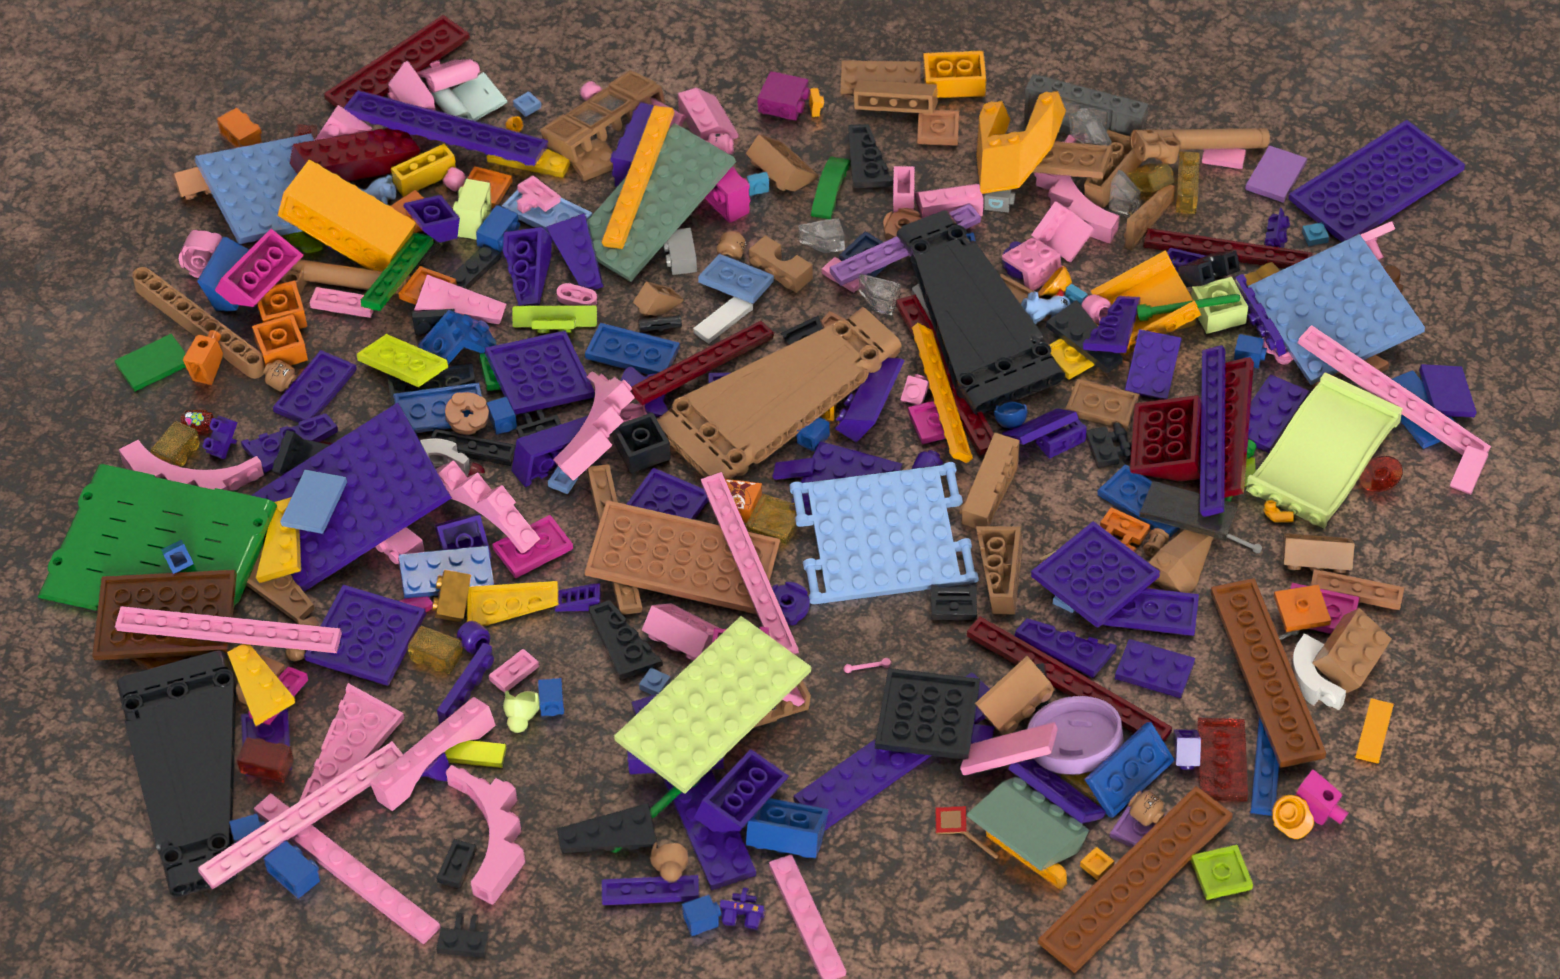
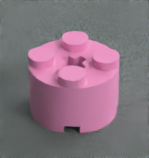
(198, 251)

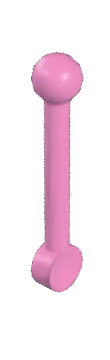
(884, 663)

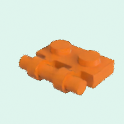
(1125, 526)

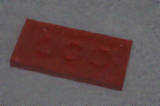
(1223, 759)

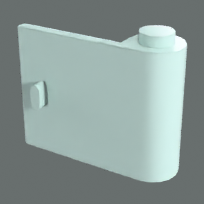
(470, 99)

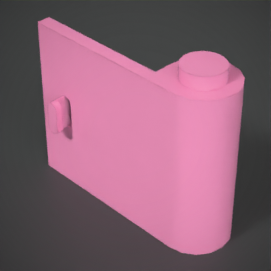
(449, 73)

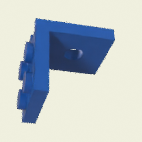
(455, 333)

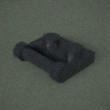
(953, 603)

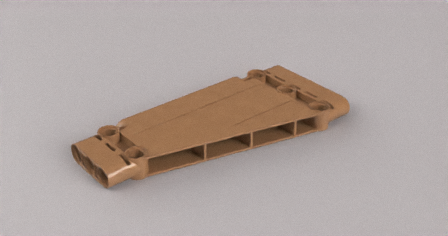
(775, 396)

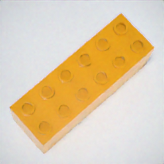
(345, 217)

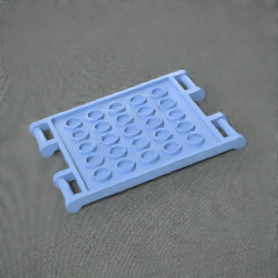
(883, 534)

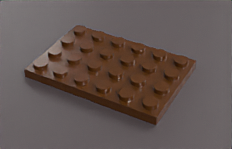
(181, 592)

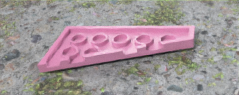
(353, 736)

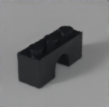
(1206, 268)

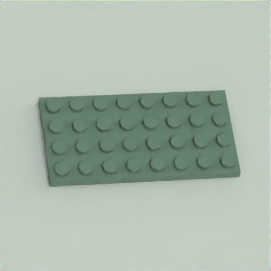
(678, 184)

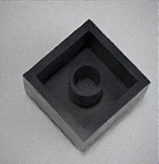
(641, 443)

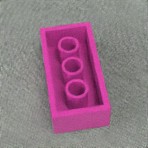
(730, 196)

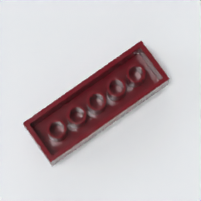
(357, 154)

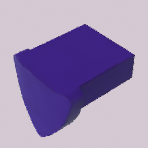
(438, 768)

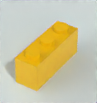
(423, 170)

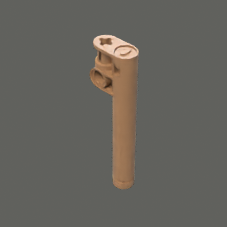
(1166, 143)
(333, 275)

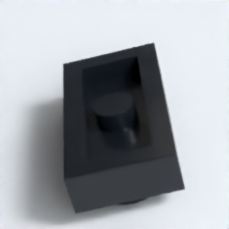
(456, 863)

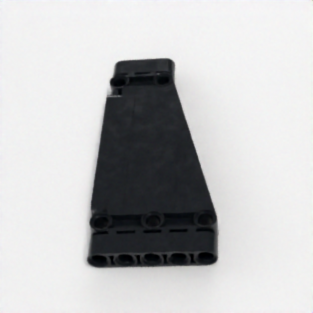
(980, 325)
(185, 760)

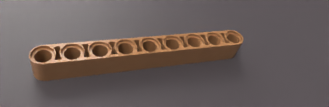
(197, 321)

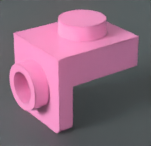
(915, 390)

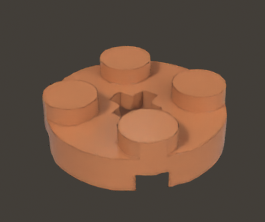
(893, 221)
(462, 402)

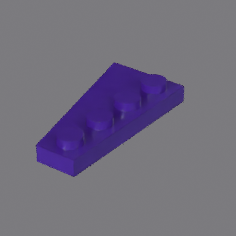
(577, 248)
(1115, 328)
(268, 446)

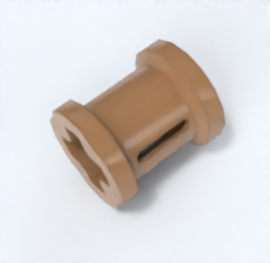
(1155, 542)

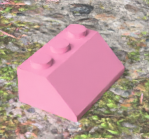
(410, 89)
(704, 114)
(949, 199)
(679, 629)

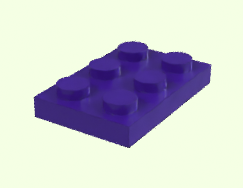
(1153, 364)
(1155, 668)

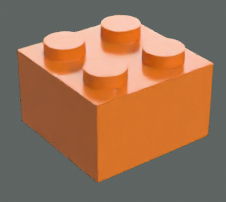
(281, 302)
(280, 341)

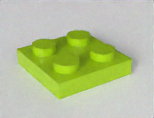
(1221, 872)

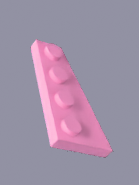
(443, 295)

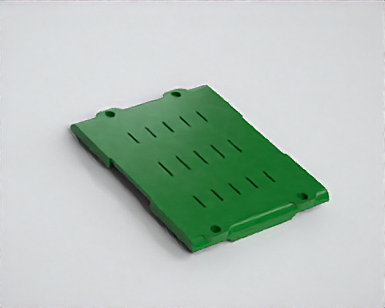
(151, 496)

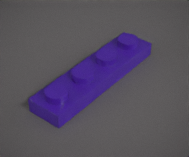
(467, 681)
(649, 890)

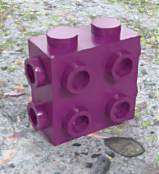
(783, 95)

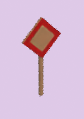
(952, 821)

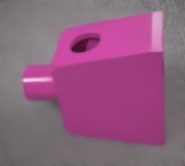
(1321, 799)

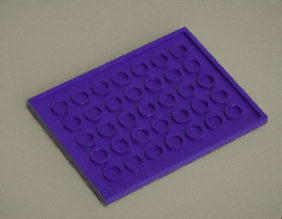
(385, 491)

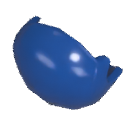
(1011, 414)

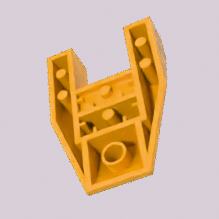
(1010, 158)

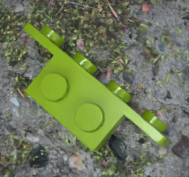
(555, 317)

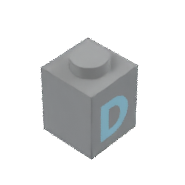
(999, 200)

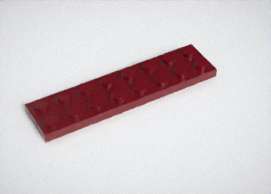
(418, 49)
(1237, 417)

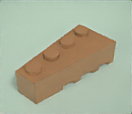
(1122, 159)
(991, 481)
(1001, 561)

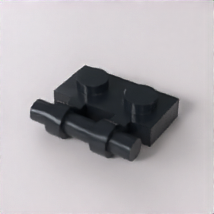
(1102, 445)

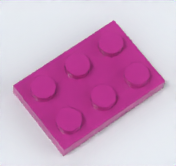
(551, 545)
(1337, 606)

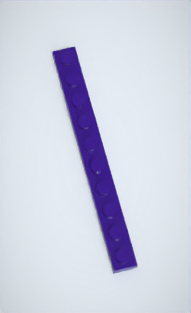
(1212, 432)

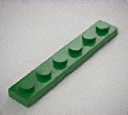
(396, 271)

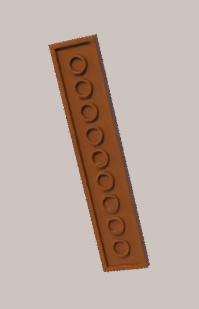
(1268, 673)
(1134, 879)

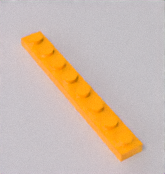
(638, 177)
(942, 393)

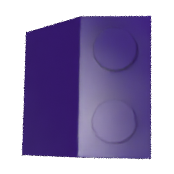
(434, 217)
(462, 533)

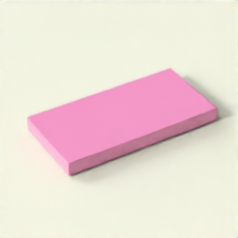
(1010, 748)

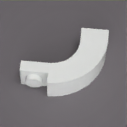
(445, 451)
(1310, 682)

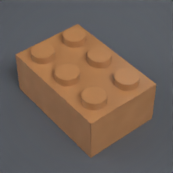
(1352, 650)

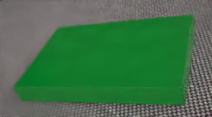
(151, 362)

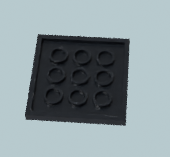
(927, 713)

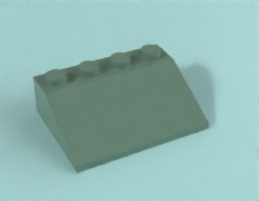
(1029, 824)

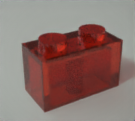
(265, 759)

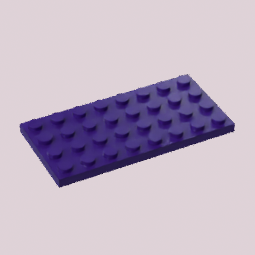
(1376, 181)

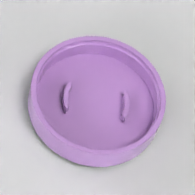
(1085, 734)

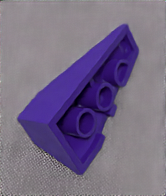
(528, 262)

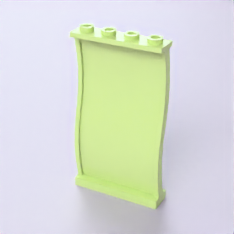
(1324, 450)

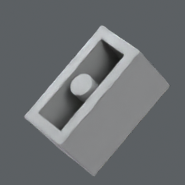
(681, 252)

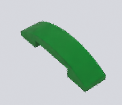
(829, 186)

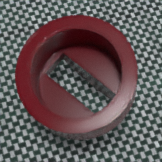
(476, 468)

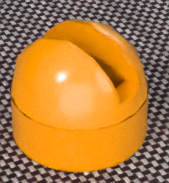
(516, 122)

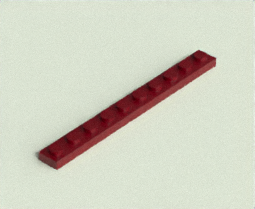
(974, 425)
(1061, 676)

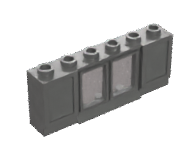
(1114, 112)

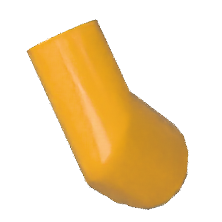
(1275, 514)

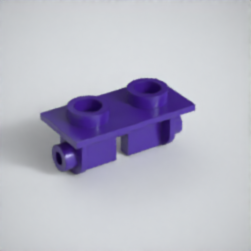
(1277, 230)

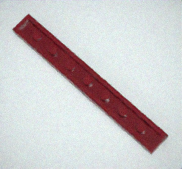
(1205, 246)
(701, 362)

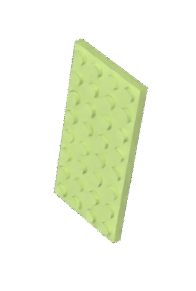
(712, 704)

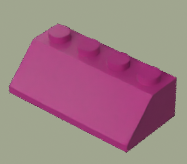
(258, 270)

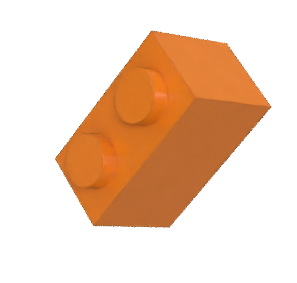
(239, 129)

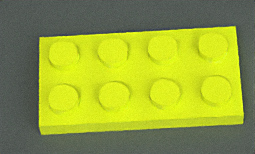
(402, 360)

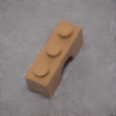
(791, 274)

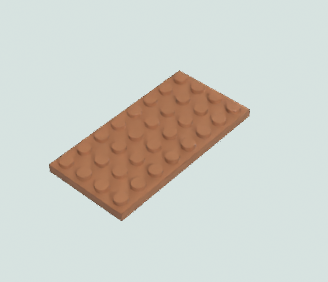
(673, 556)

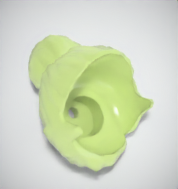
(520, 709)

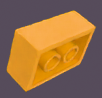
(956, 73)

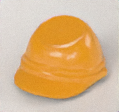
(1059, 279)
(1292, 816)

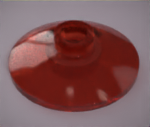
(1381, 474)

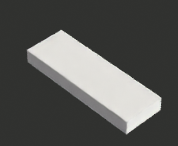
(722, 319)

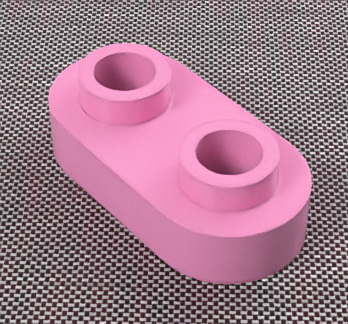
(577, 295)

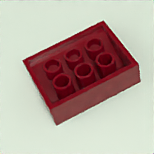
(1167, 439)

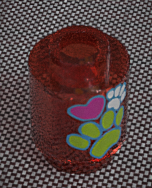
(197, 419)

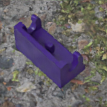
(1063, 439)

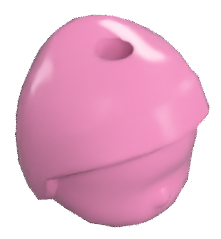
(589, 90)
(454, 179)

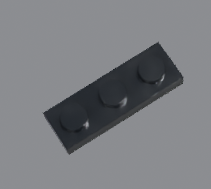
(476, 266)

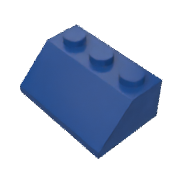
(222, 260)
(787, 828)

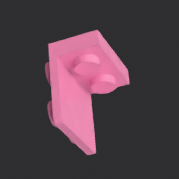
(1063, 231)
(1035, 261)

